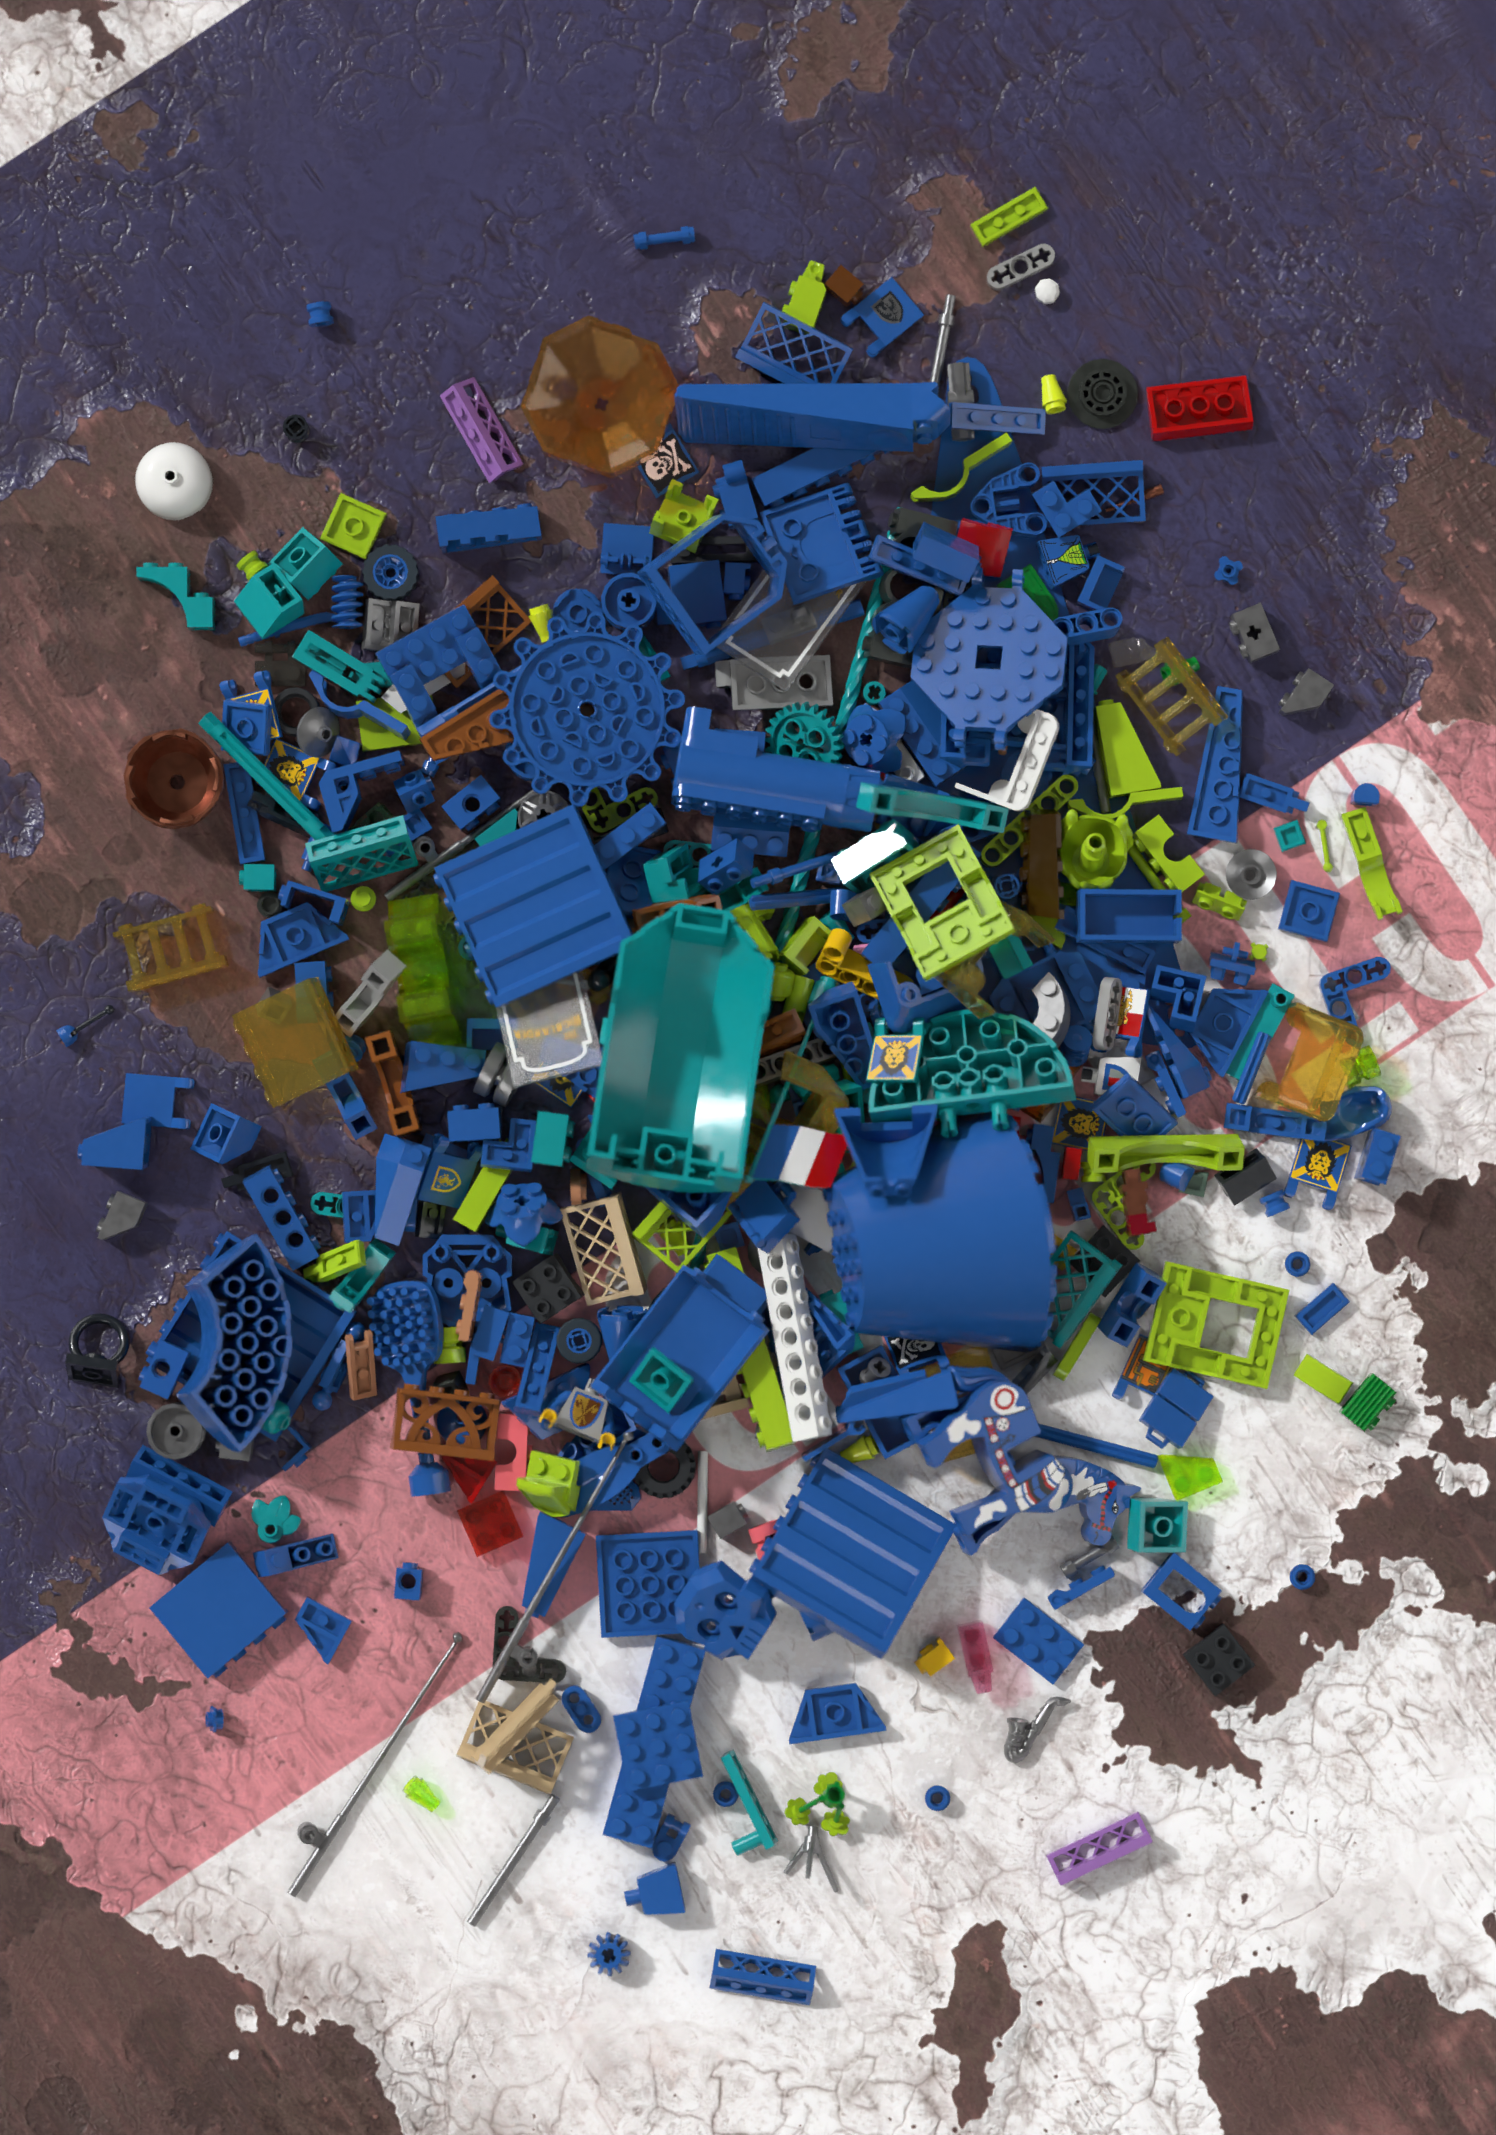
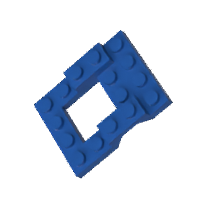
(433, 652)

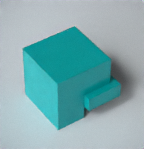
(672, 875)

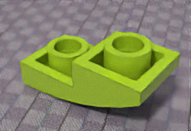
(1323, 1378)

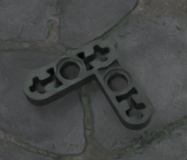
(510, 1674)

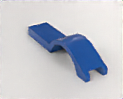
(362, 709)

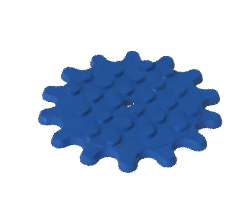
(592, 670)

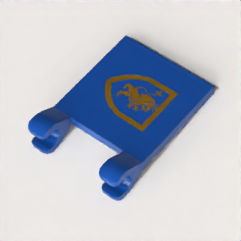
(448, 1175)

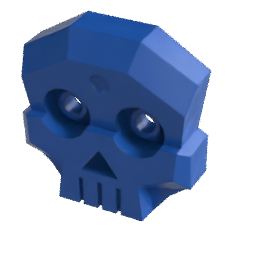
(444, 1262)
(738, 1621)

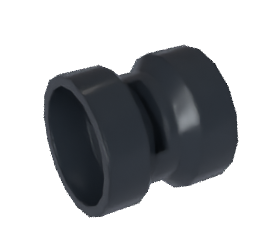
(297, 433)

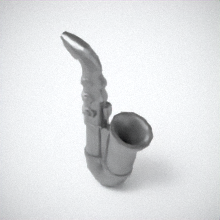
(1021, 1739)

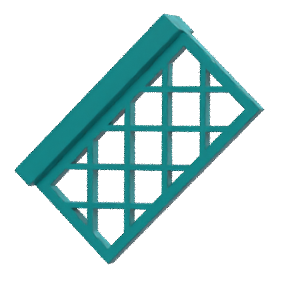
(359, 843)
(1088, 1296)

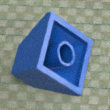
(224, 1135)

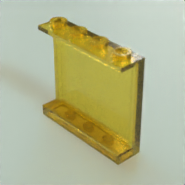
(294, 1042)

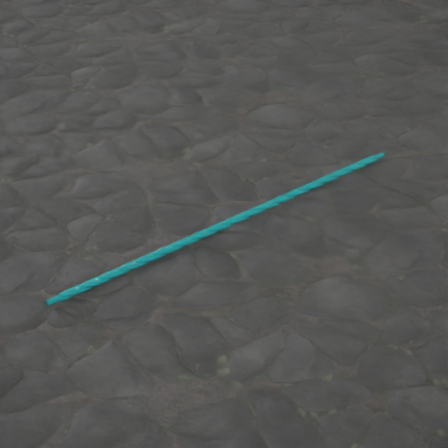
(812, 838)

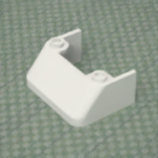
(1019, 791)

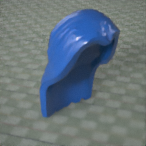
(1359, 1111)

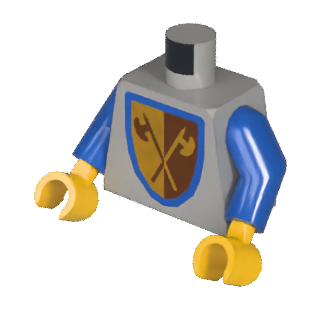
(582, 1415)

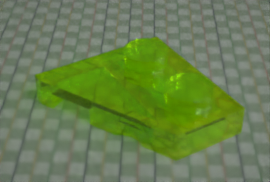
(1189, 1474)

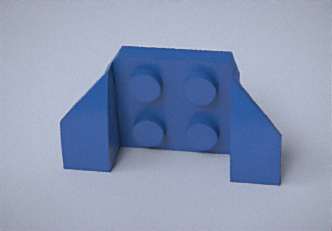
(915, 825)

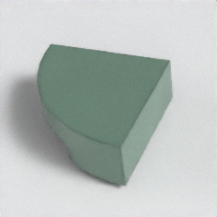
(1197, 1184)

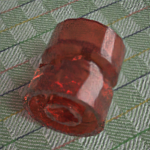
(505, 1380)

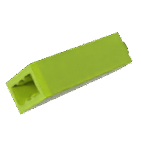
(1122, 754)
(481, 1197)

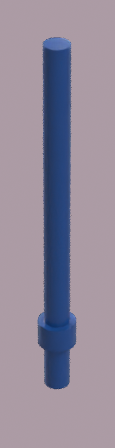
(777, 875)

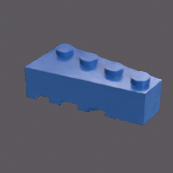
(488, 528)

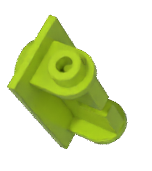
(1208, 898)

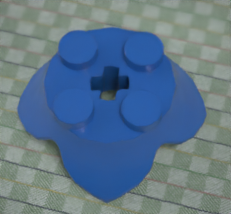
(886, 729)
(522, 1211)

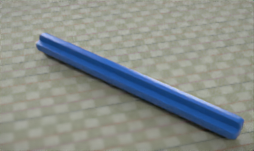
(1097, 1446)

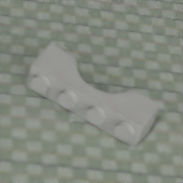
(367, 997)

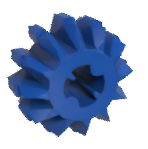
(618, 1952)

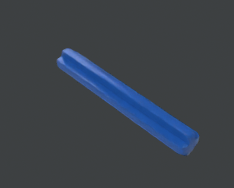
(790, 899)

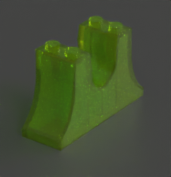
(426, 985)

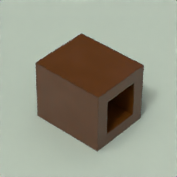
(844, 286)

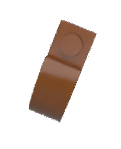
(646, 914)

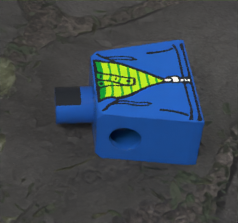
(1065, 558)

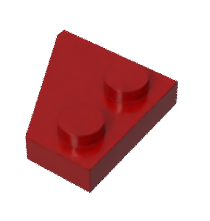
(469, 1473)

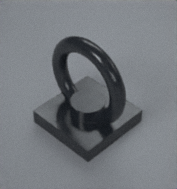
(94, 1367)

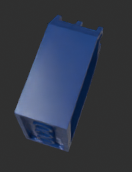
(760, 546)

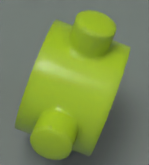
(1258, 952)

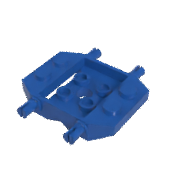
(1075, 975)

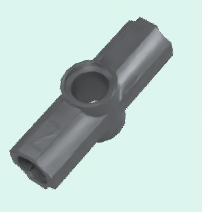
(960, 392)

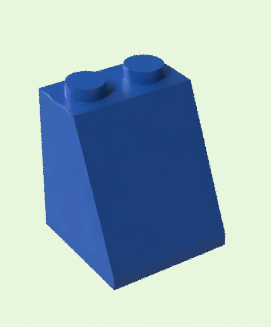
(119, 1147)

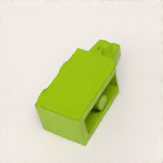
(807, 296)

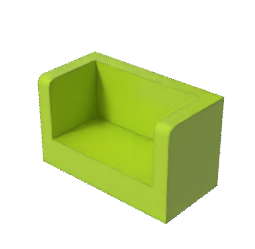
(804, 945)

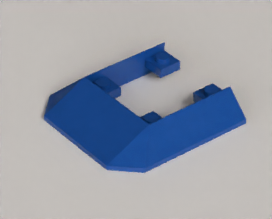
(1078, 698)

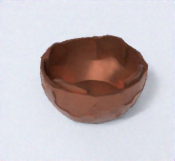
(155, 763)

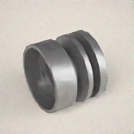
(536, 803)

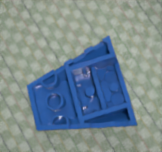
(832, 1336)

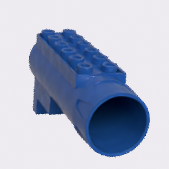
(731, 778)

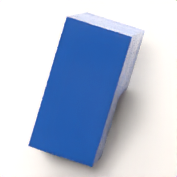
(1078, 1204)

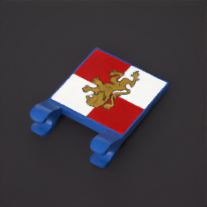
(1132, 1019)

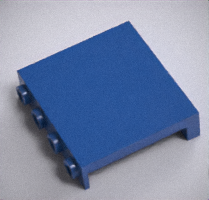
(219, 1611)

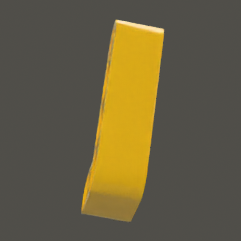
(847, 965)

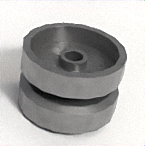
(496, 1073)
(160, 1431)

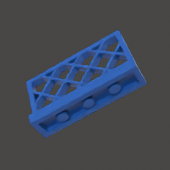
(780, 370)
(1101, 470)

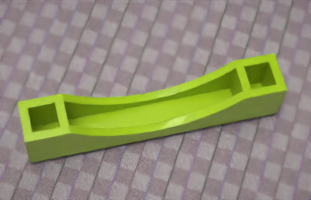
(1118, 1153)

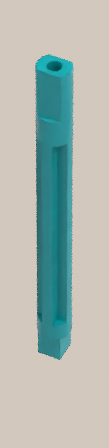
(264, 777)

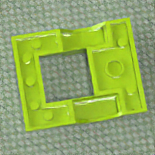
(956, 932)
(1182, 1315)

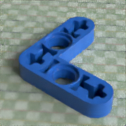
(1340, 993)

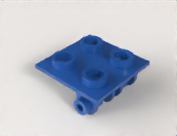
(625, 548)

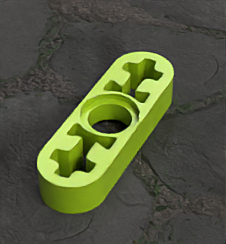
(1077, 1346)

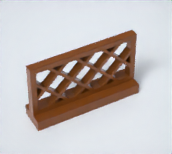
(473, 603)

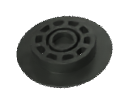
(1102, 393)

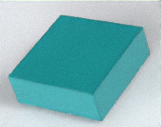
(1289, 836)

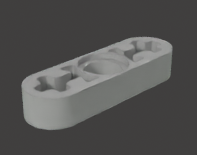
(1040, 265)
(1107, 1013)

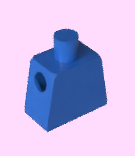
(658, 1892)

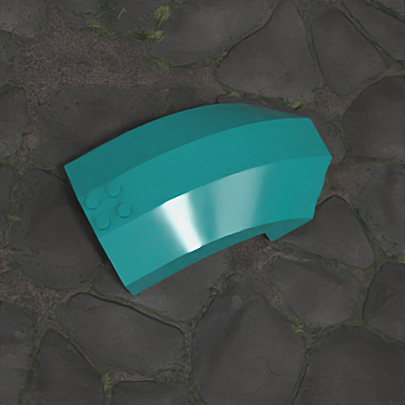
(681, 1054)

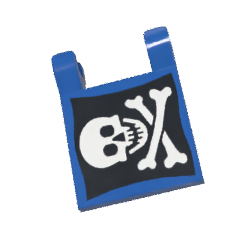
(670, 464)
(915, 1354)

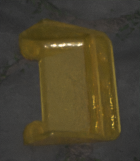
(1317, 1065)

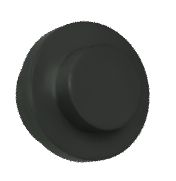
(269, 905)

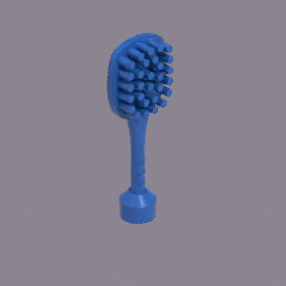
(410, 1340)

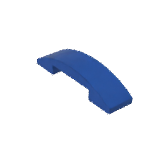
(1274, 1122)

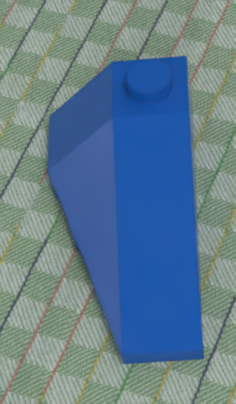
(398, 1179)

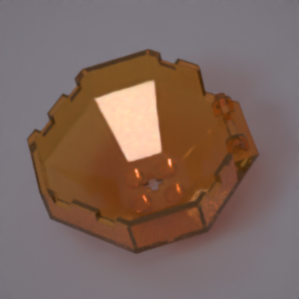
(606, 363)

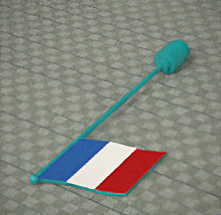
(797, 1152)

